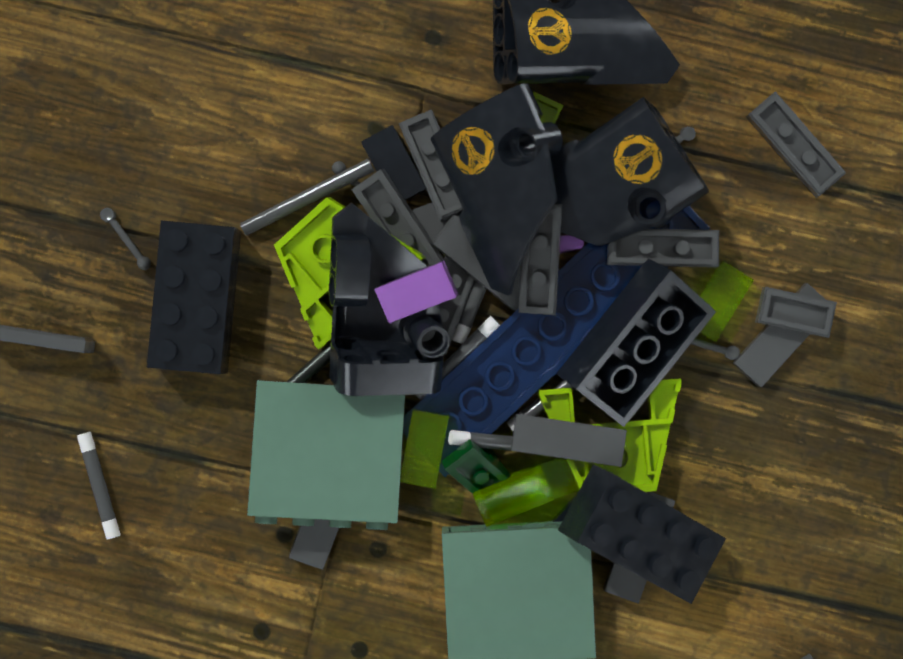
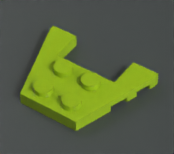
(306, 263)
(644, 439)

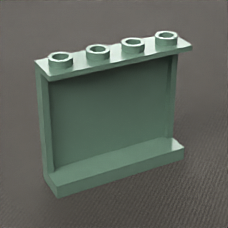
(325, 456)
(517, 592)

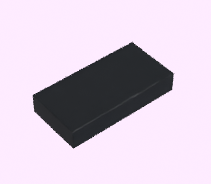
(389, 153)

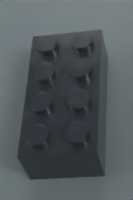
(194, 297)
(636, 341)
(641, 534)

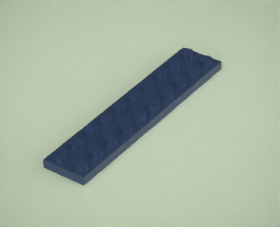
(534, 346)

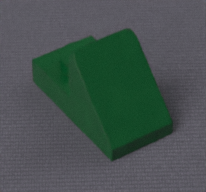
(475, 466)

